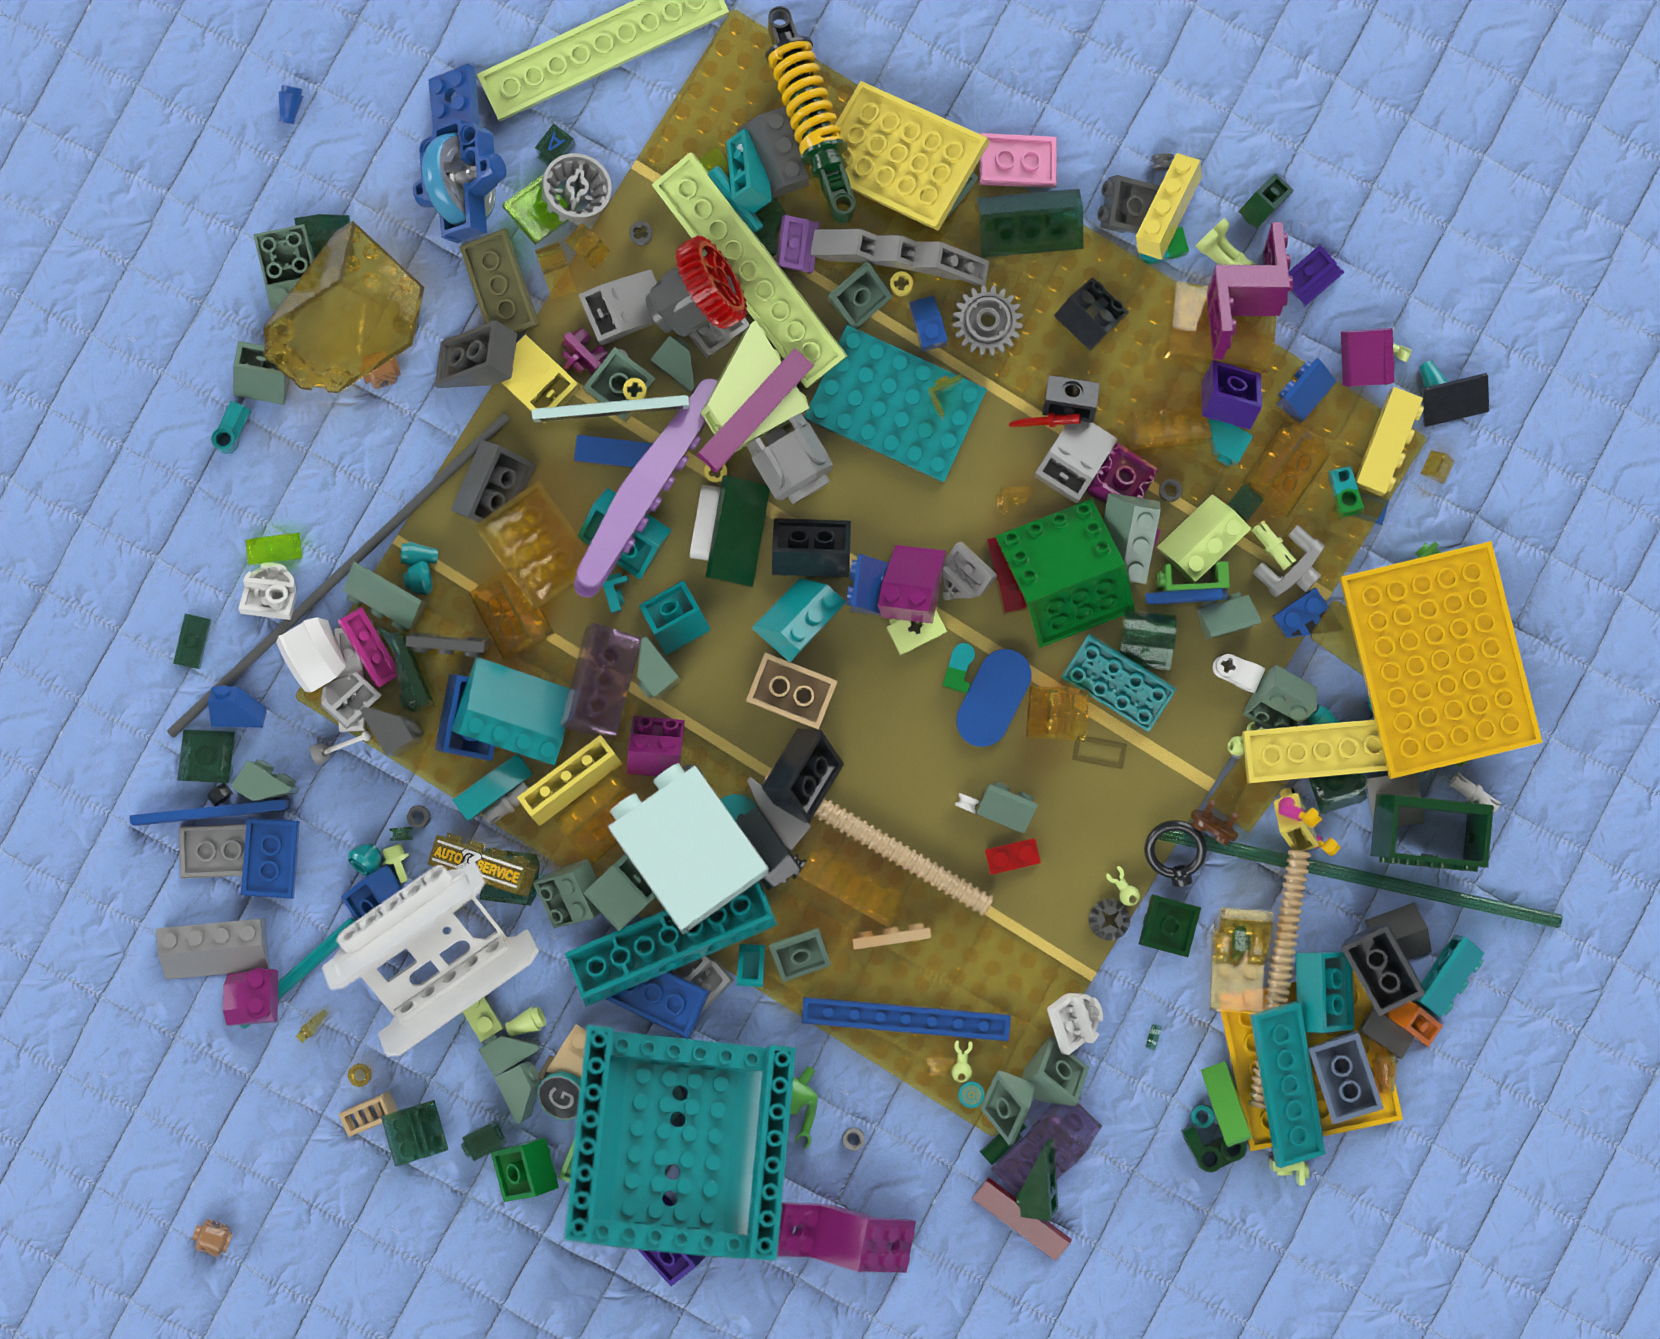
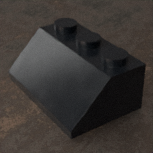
(811, 547)
(803, 774)
(1382, 968)

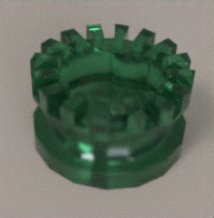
(401, 833)

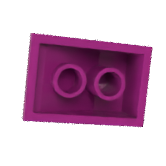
(912, 584)

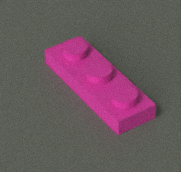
(369, 646)

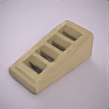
(382, 1104)

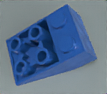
(868, 579)

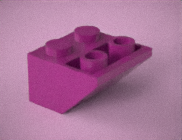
(654, 745)

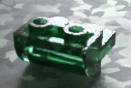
(1149, 638)
(414, 1133)

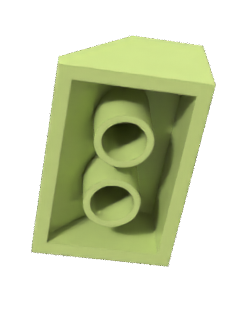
(1203, 538)

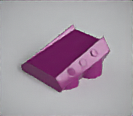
(1367, 357)
(1122, 474)

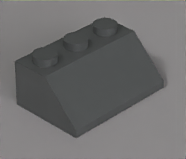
(778, 151)
(491, 481)
(393, 732)

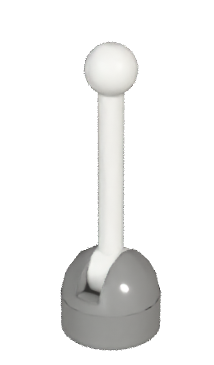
(322, 752)

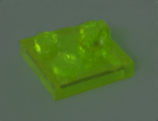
(531, 212)

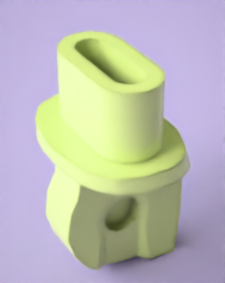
(394, 856)

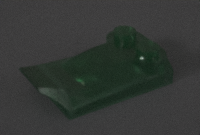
(414, 689)

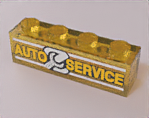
(497, 869)

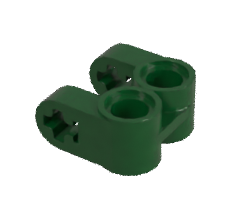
(1217, 1147)

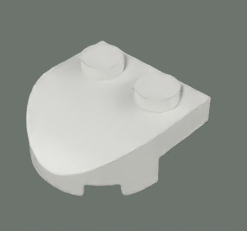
(255, 585)
(1075, 1020)

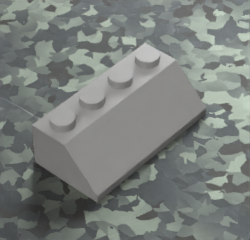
(213, 948)

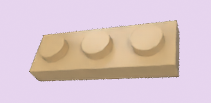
(891, 936)

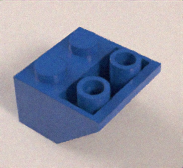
(1307, 391)

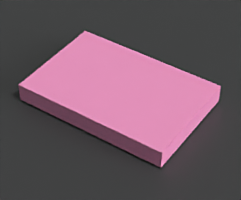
(1019, 161)

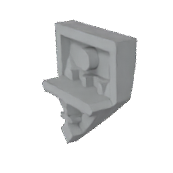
(965, 574)

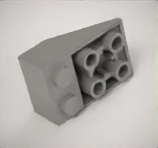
(619, 306)
(1075, 459)

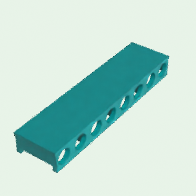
(658, 945)

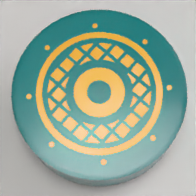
(971, 1094)

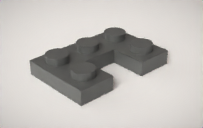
(446, 645)

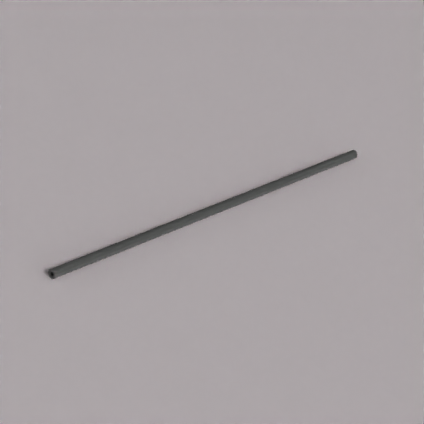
(339, 574)

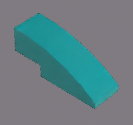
(492, 787)

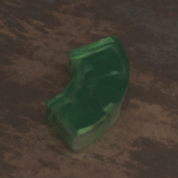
(771, 218)

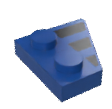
(1301, 615)

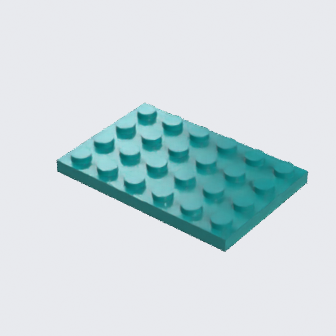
(884, 405)

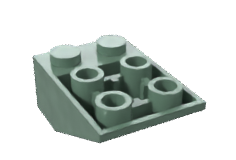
(283, 260)

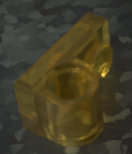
(555, 270)

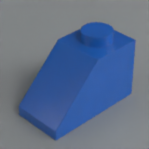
(928, 323)
(234, 708)

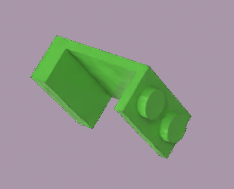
(1220, 579)

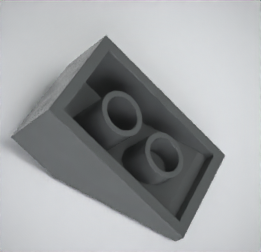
(477, 357)

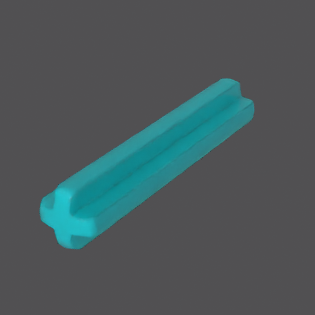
(723, 184)

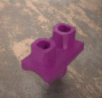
(578, 356)

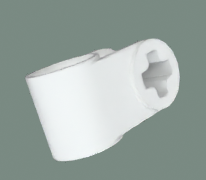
(1242, 673)

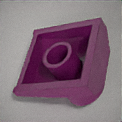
(251, 997)

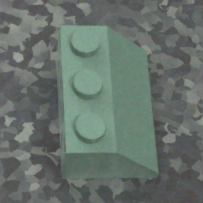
(1133, 529)
(383, 598)
(654, 672)

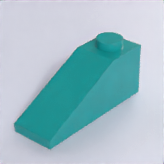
(747, 174)

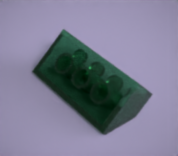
(1030, 223)

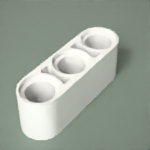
(704, 522)

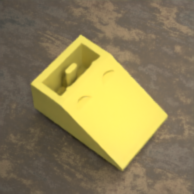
(538, 379)

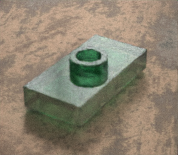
(192, 641)

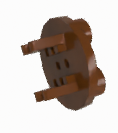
(1207, 821)

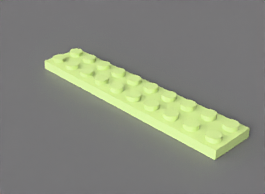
(592, 51)
(768, 291)

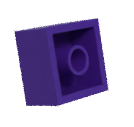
(1231, 394)

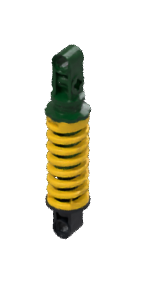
(810, 111)

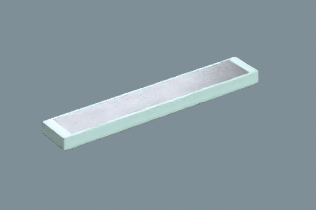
(610, 408)

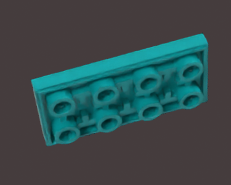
(1119, 682)

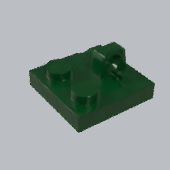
(1169, 925)

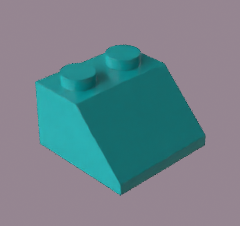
(674, 617)

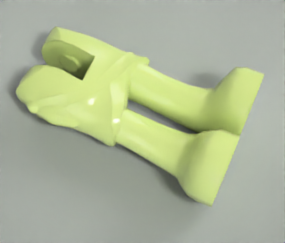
(1219, 249)

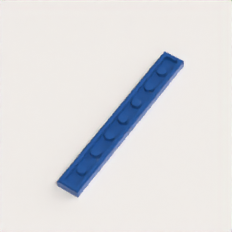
(906, 1019)

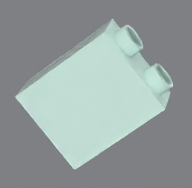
(686, 846)

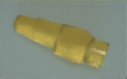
(310, 1027)

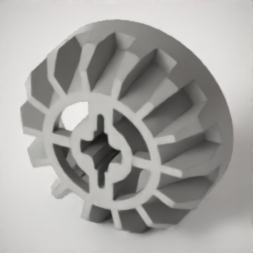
(587, 175)

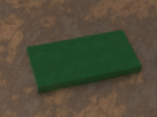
(737, 531)

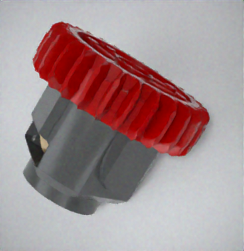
(697, 291)

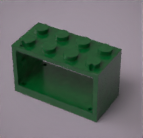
(1476, 835)

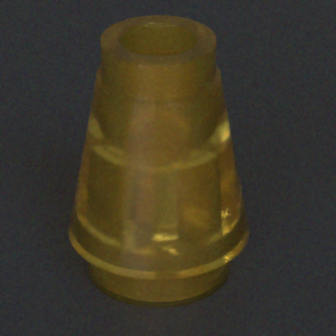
(1385, 1069)

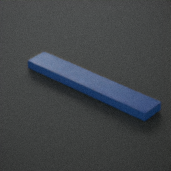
(209, 812)

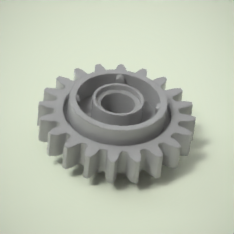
(987, 337)

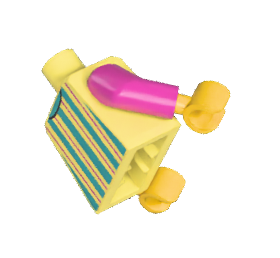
(1298, 824)

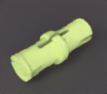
(1273, 545)

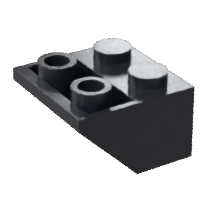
(1091, 313)

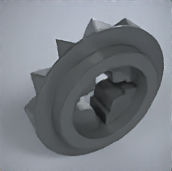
(1109, 932)

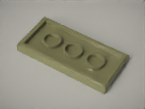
(499, 281)

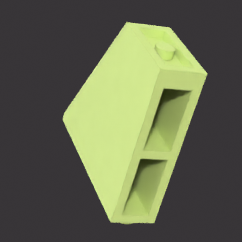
(743, 374)

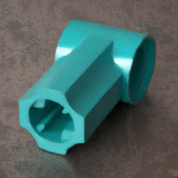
(231, 424)

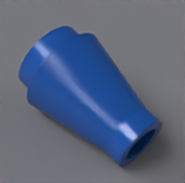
(289, 103)

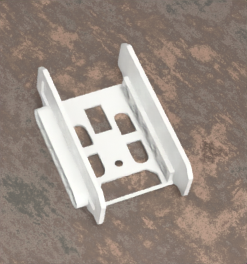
(416, 922)

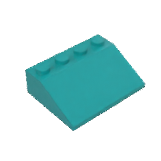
(512, 711)

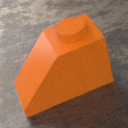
(1416, 1022)

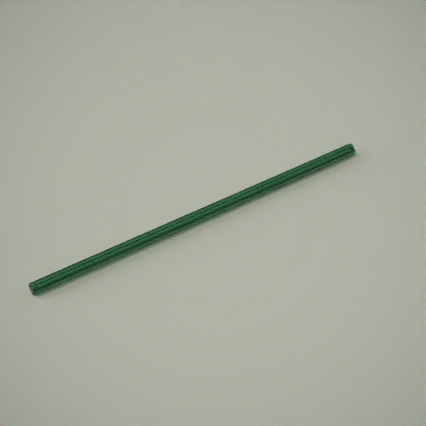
(1374, 880)

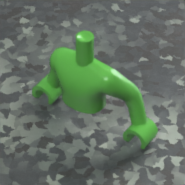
(802, 1096)

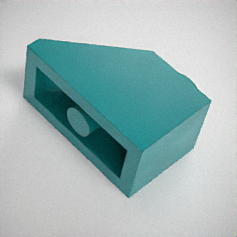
(1228, 442)

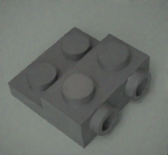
(1125, 203)

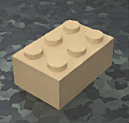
(791, 691)

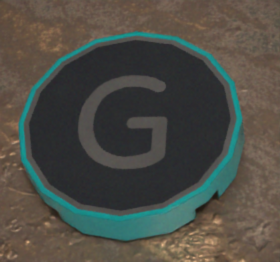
(559, 1095)

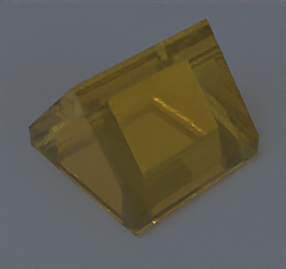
(1437, 466)

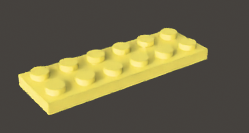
(1312, 751)

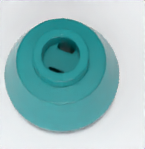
(419, 578)
(365, 859)

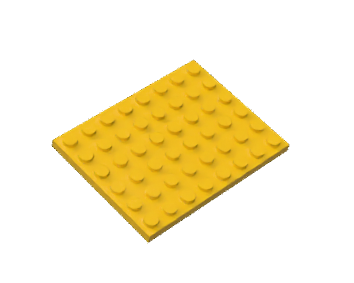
(1440, 660)

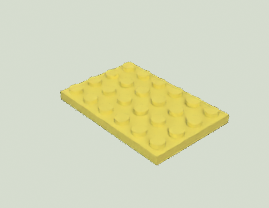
(906, 155)

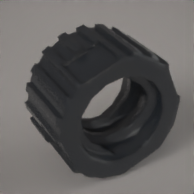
(219, 794)

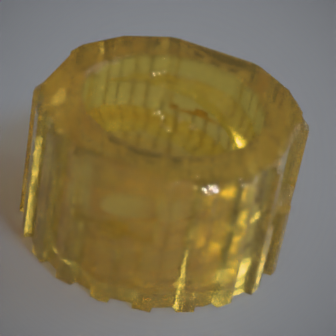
(353, 1080)

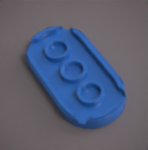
(993, 697)

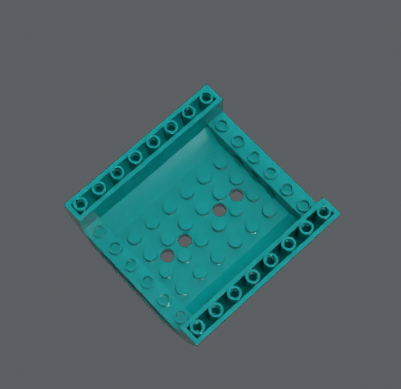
(725, 1150)

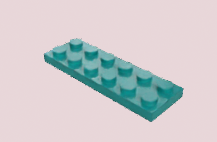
(1288, 1084)

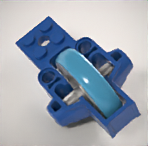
(466, 195)

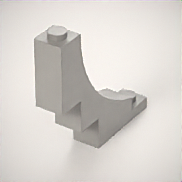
(899, 252)

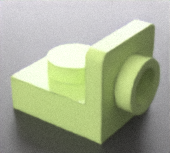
(1301, 1169)

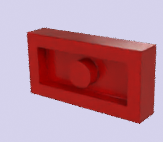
(1012, 856)

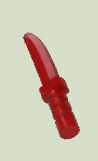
(1051, 420)

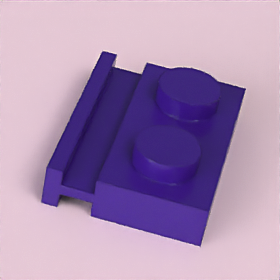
(1314, 275)

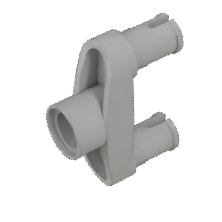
(1301, 574)

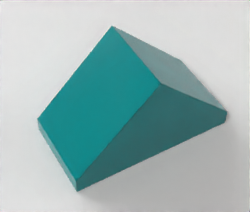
(751, 965)

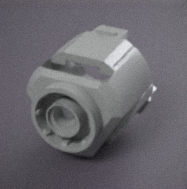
(792, 463)

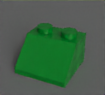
(525, 1170)

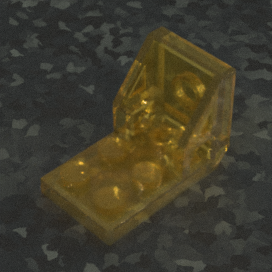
(1239, 982)

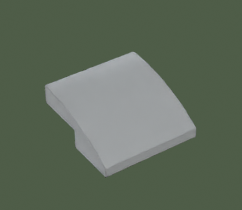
(712, 339)
(1404, 785)

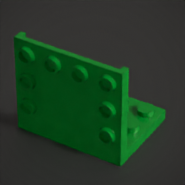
(1067, 572)

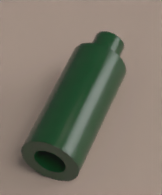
(998, 1147)

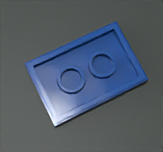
(270, 858)

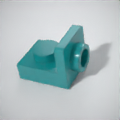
(614, 596)

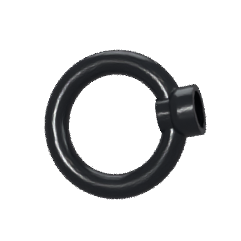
(1181, 874)

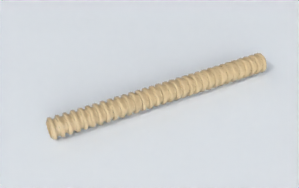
(903, 856)
(1284, 948)

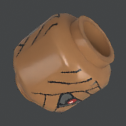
(383, 375)
(212, 1237)

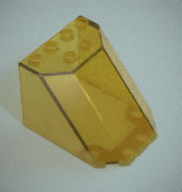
(344, 314)

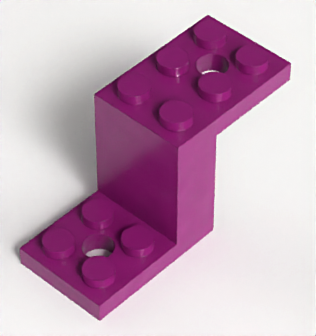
(1248, 290)
(845, 1237)

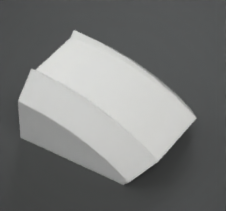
(312, 653)

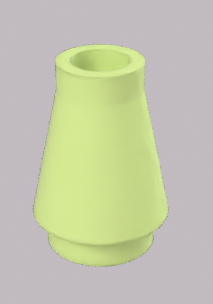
(526, 1022)

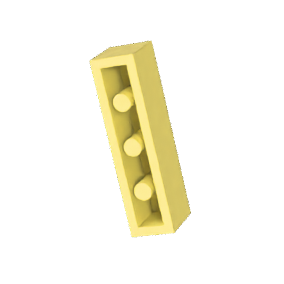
(1169, 206)
(1388, 441)
(569, 780)

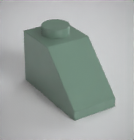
(676, 362)
(505, 1052)
(519, 1089)

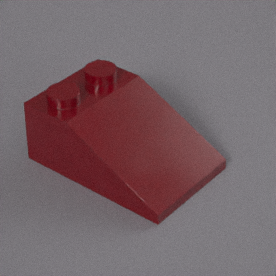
(1008, 589)

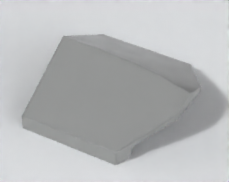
(346, 696)

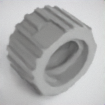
(856, 1147)

